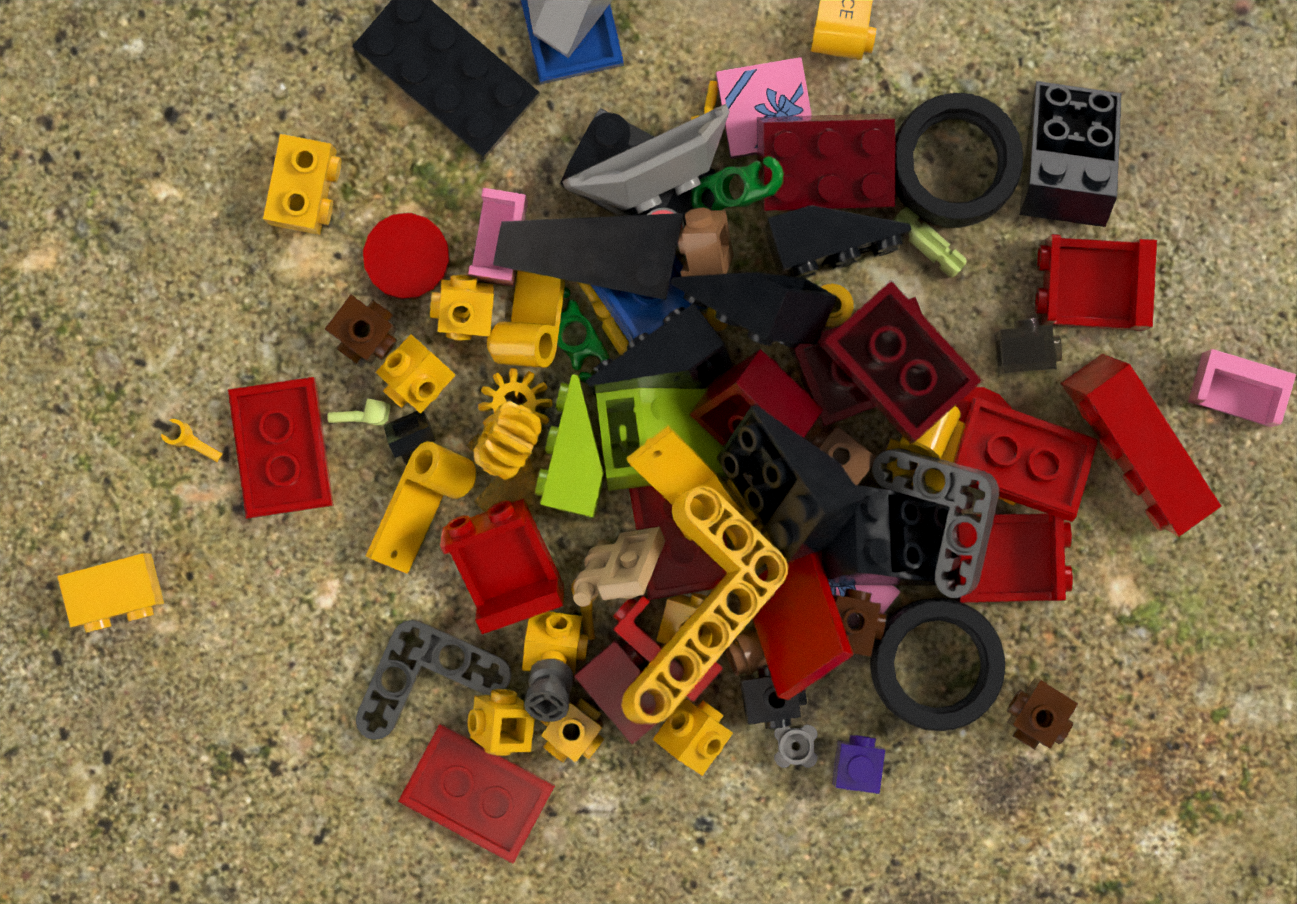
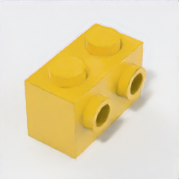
(302, 184)
(110, 591)

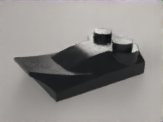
(613, 135)

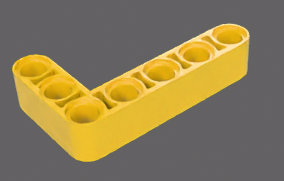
(713, 610)

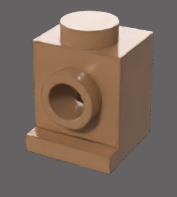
(705, 243)

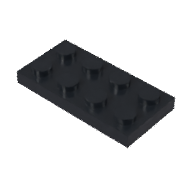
(447, 72)

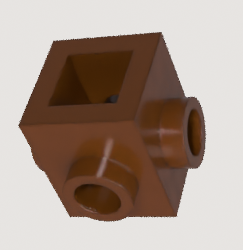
(348, 324)
(870, 620)
(1056, 710)

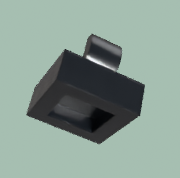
(408, 433)

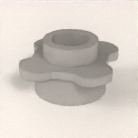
(804, 755)

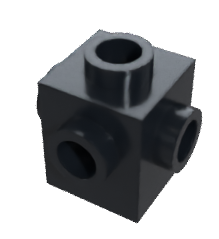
(759, 709)

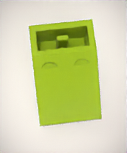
(639, 414)
(575, 468)

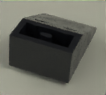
(1072, 154)
(822, 236)
(765, 304)
(676, 355)
(788, 484)
(888, 541)

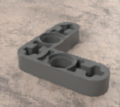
(957, 497)
(428, 657)

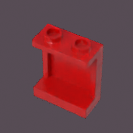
(1097, 283)
(1021, 559)
(503, 564)
(649, 648)

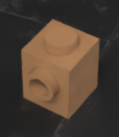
(847, 451)

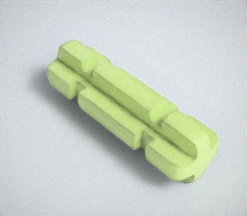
(932, 244)

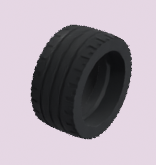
(993, 123)
(989, 678)

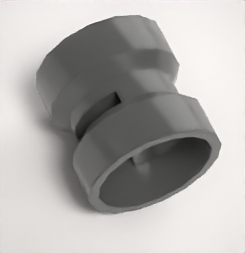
(549, 690)

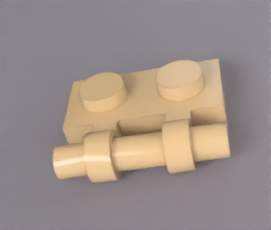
(620, 567)

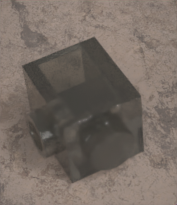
(1027, 348)

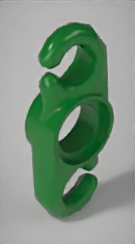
(753, 187)
(590, 347)

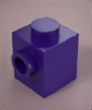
(858, 764)

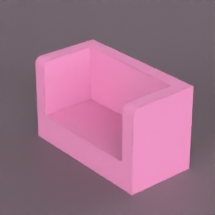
(496, 207)
(1242, 388)

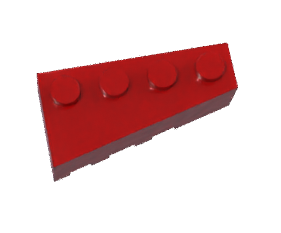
(1141, 444)

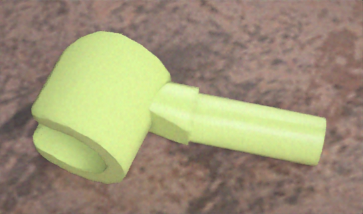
(375, 413)

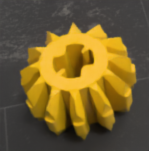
(514, 387)
(507, 440)

